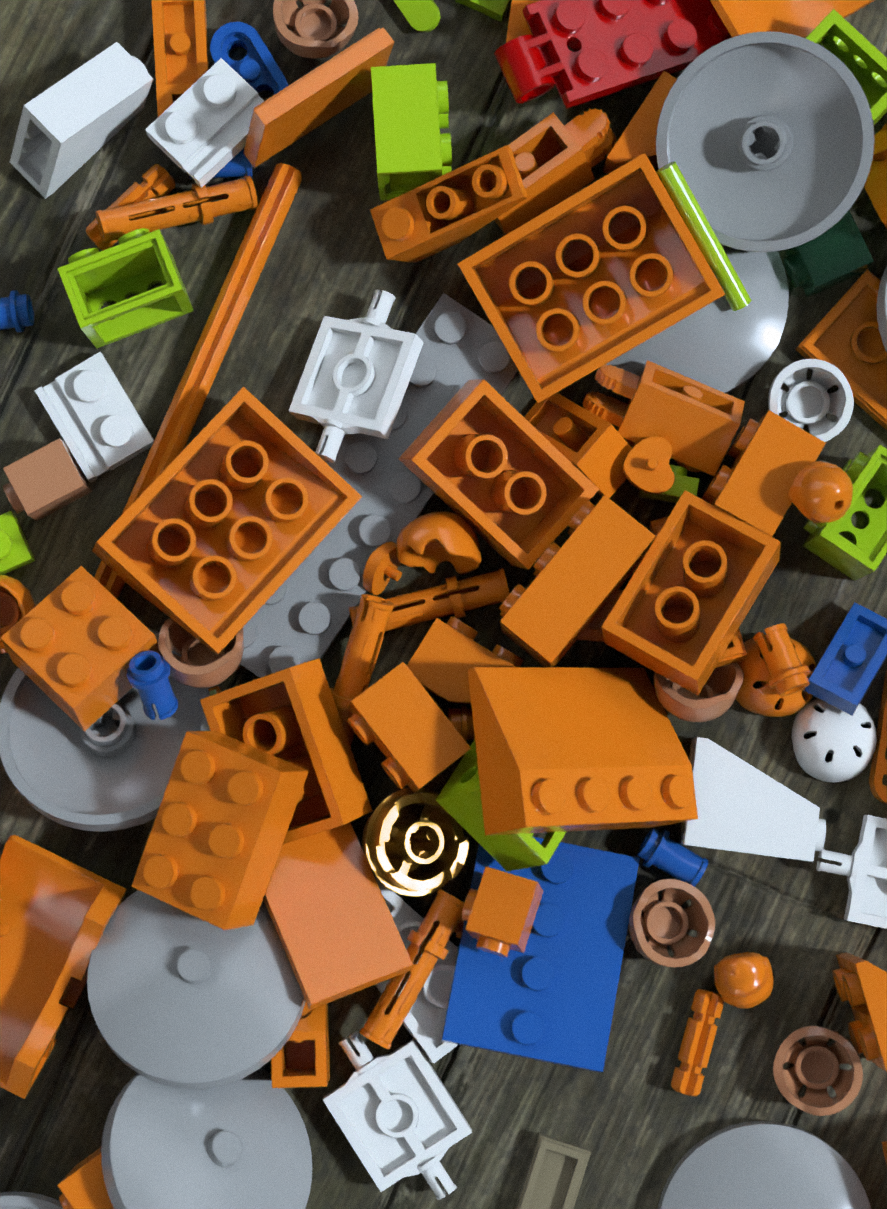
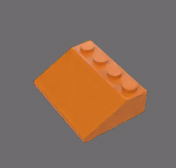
(591, 278)
(227, 522)
(576, 751)

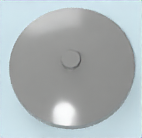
(768, 139)
(722, 344)
(100, 776)
(189, 997)
(206, 1147)
(763, 1169)

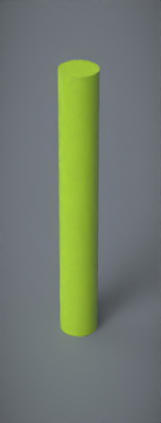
(703, 235)

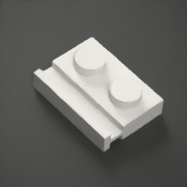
(207, 123)
(95, 417)

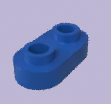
(258, 66)

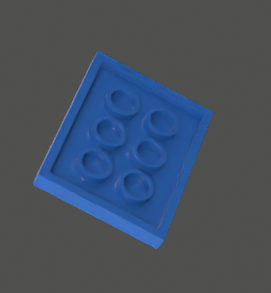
(563, 988)

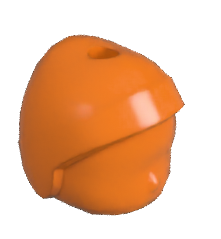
(822, 492)
(744, 979)

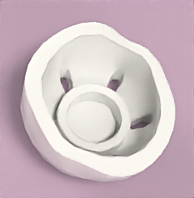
(809, 401)
(836, 734)

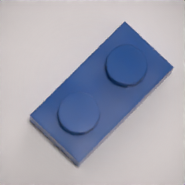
(851, 660)

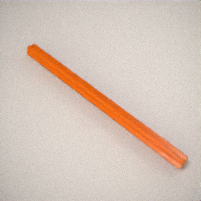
(214, 339)

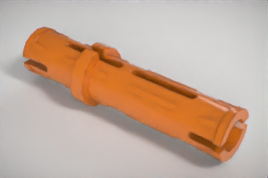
(236, 197)
(445, 600)
(361, 655)
(424, 950)

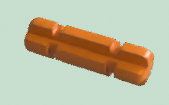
(156, 184)
(697, 1042)

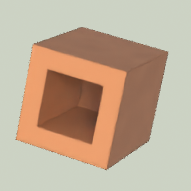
(45, 481)

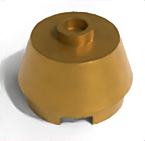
(414, 843)

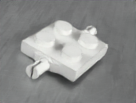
(356, 376)
(865, 873)
(397, 1115)

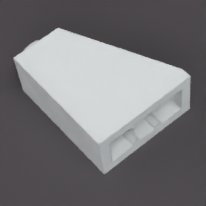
(78, 117)
(748, 809)

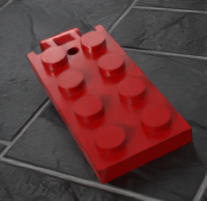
(612, 43)

